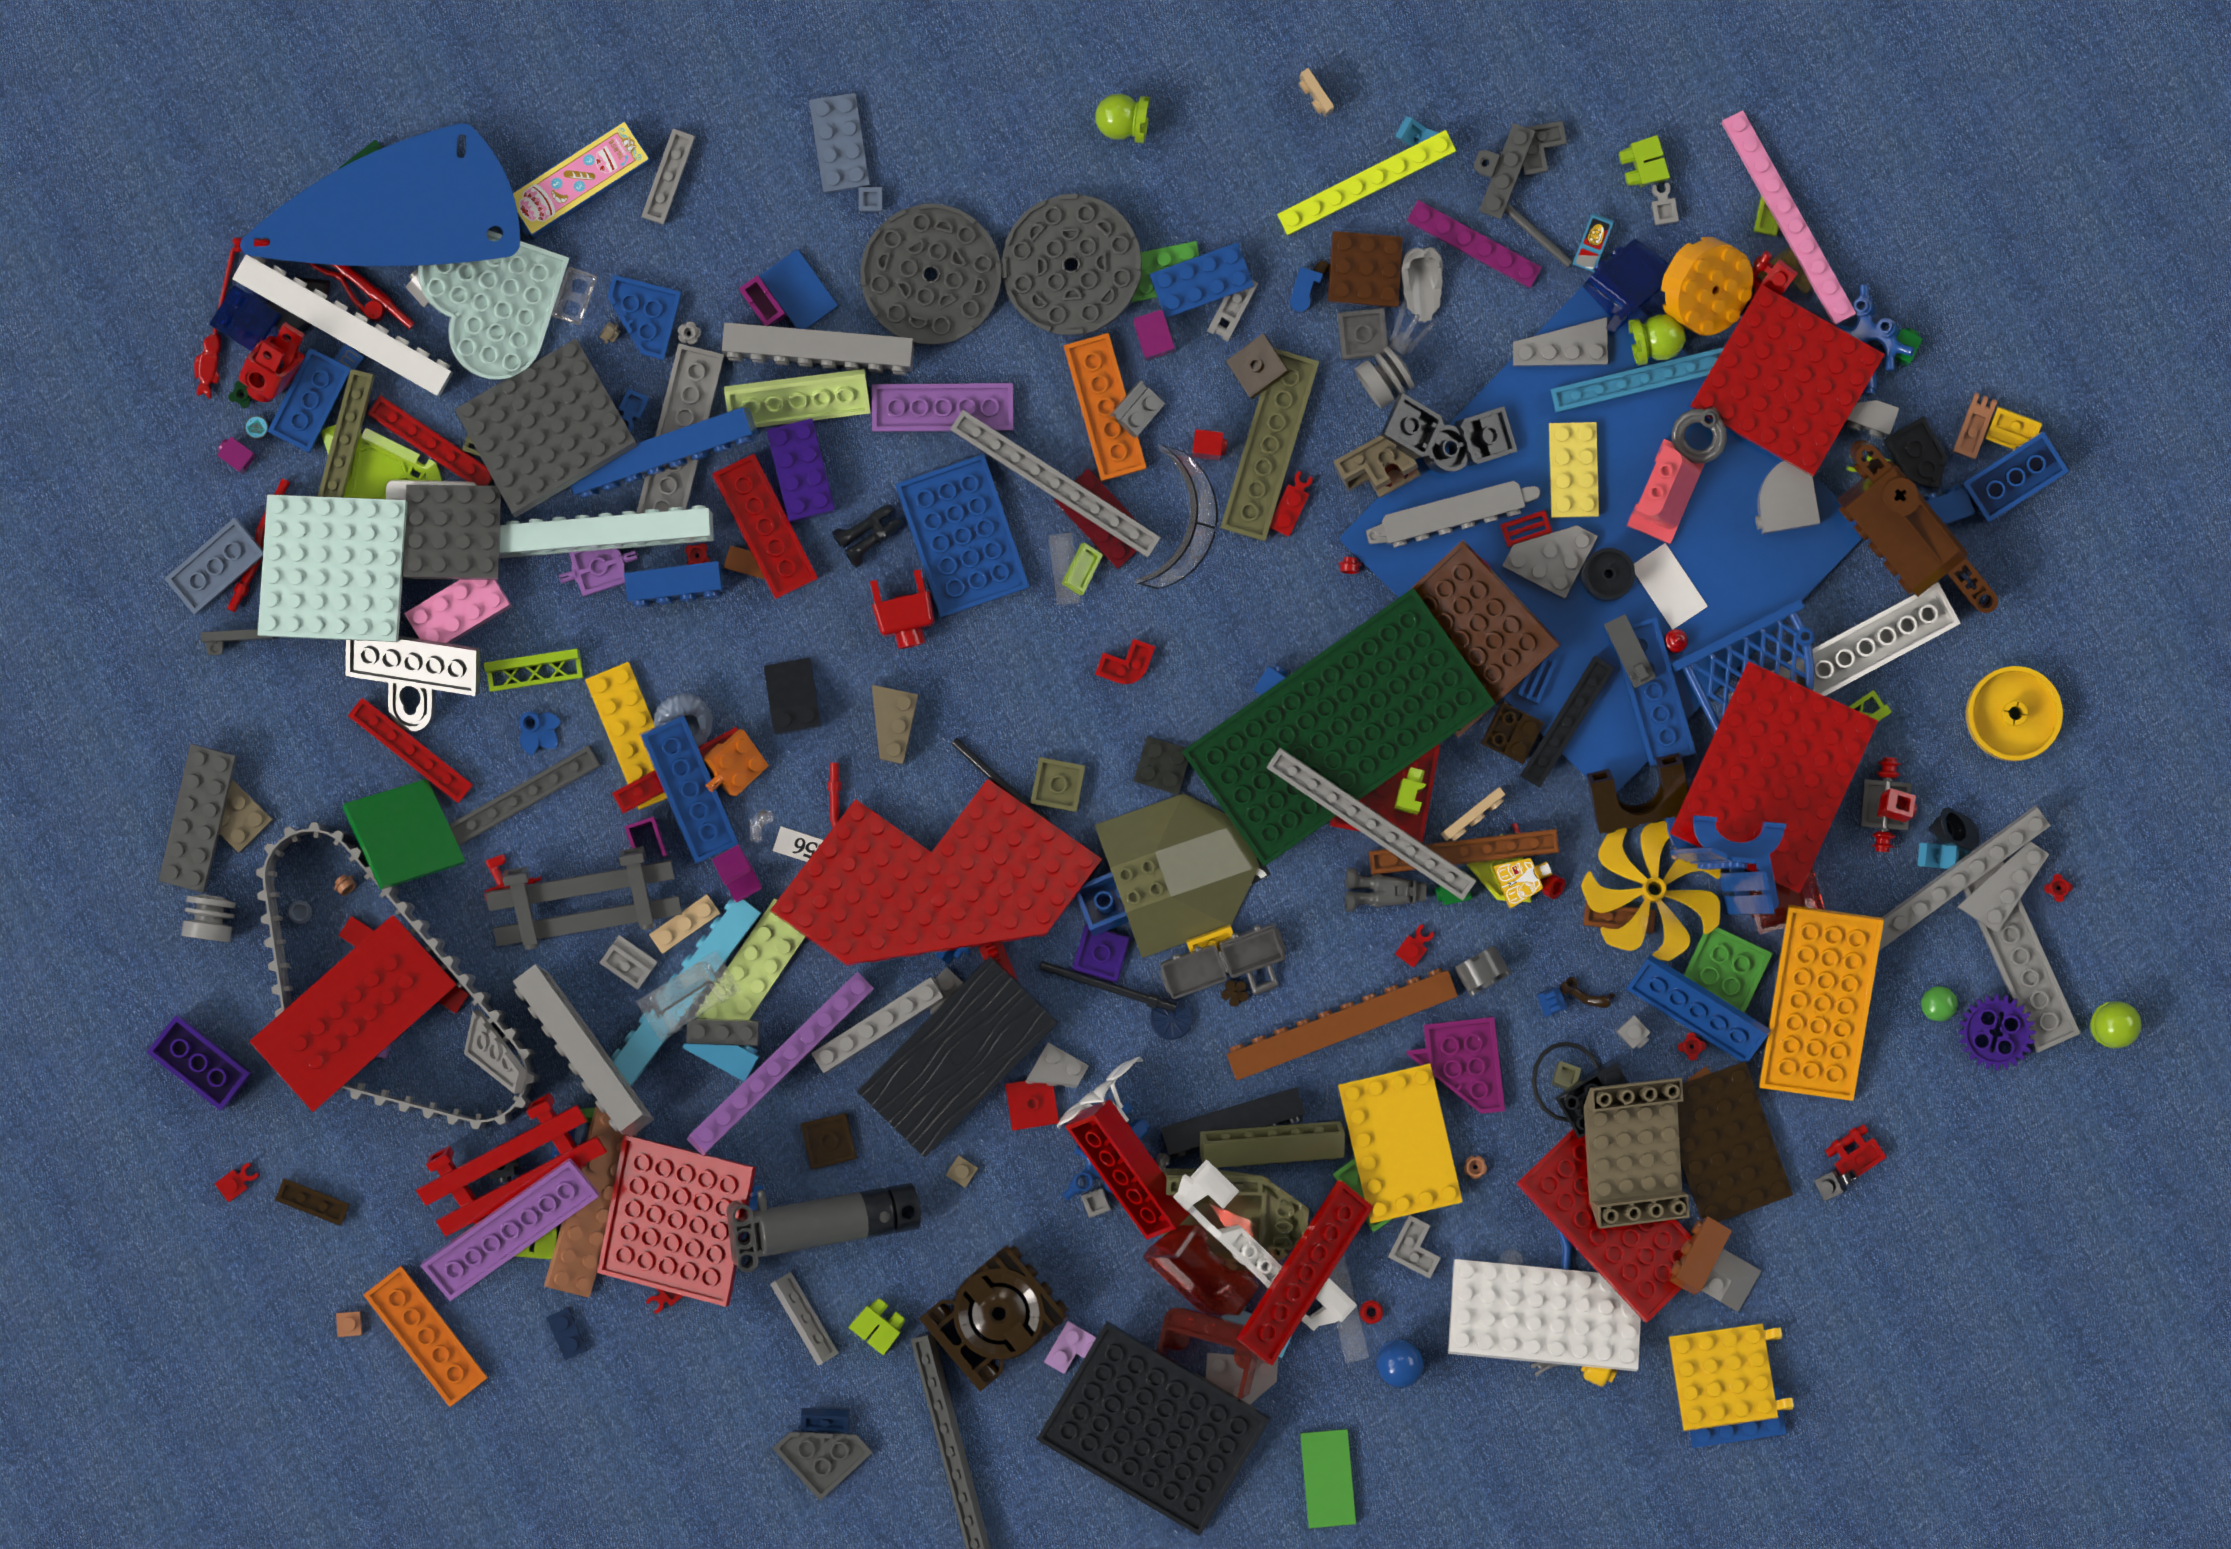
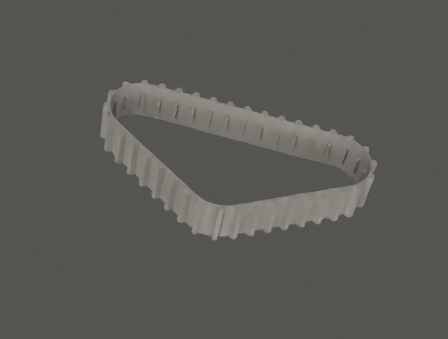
(421, 927)

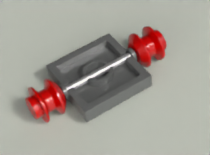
(1870, 802)

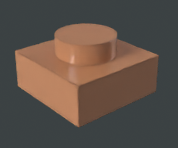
(349, 1324)

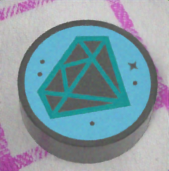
(256, 427)

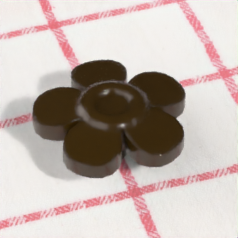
(1235, 992)

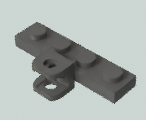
(1503, 170)

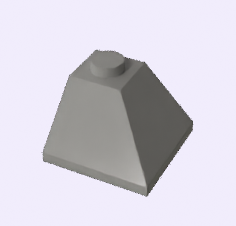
(1731, 1280)

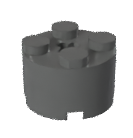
(1482, 970)

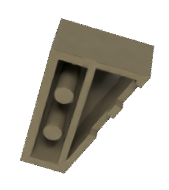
(894, 722)

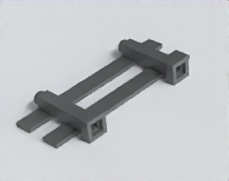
(634, 876)

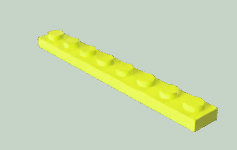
(1366, 182)

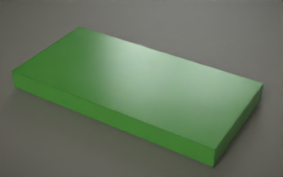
(1328, 1478)

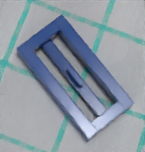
(1529, 696)

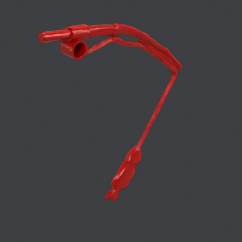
(207, 362)

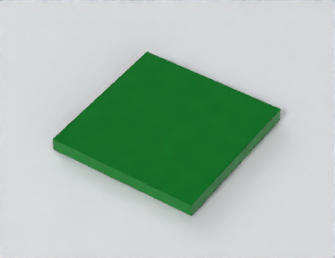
(403, 834)

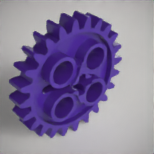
(2018, 1038)

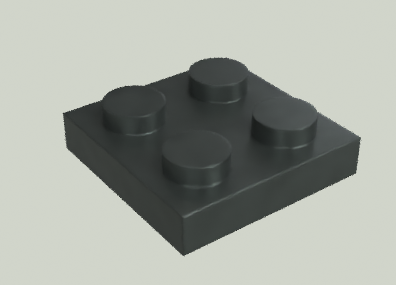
(1161, 766)

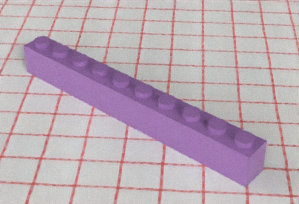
(780, 1064)

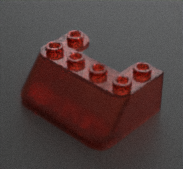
(1198, 1273)

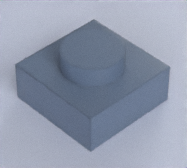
(870, 199)

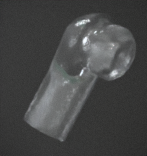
(757, 823)

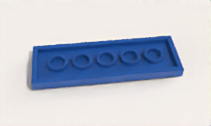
(1658, 701)
(684, 784)
(1698, 1009)

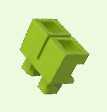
(1648, 172)
(1408, 790)
(887, 1330)

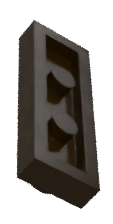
(312, 1202)

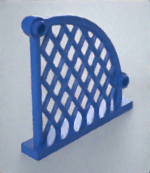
(1689, 662)

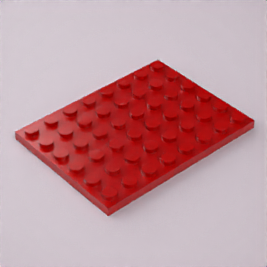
(1777, 760)

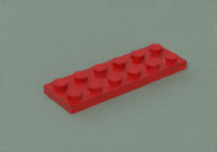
(764, 526)

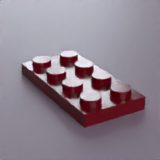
(1112, 548)

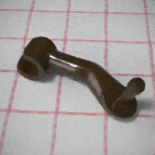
(1570, 986)

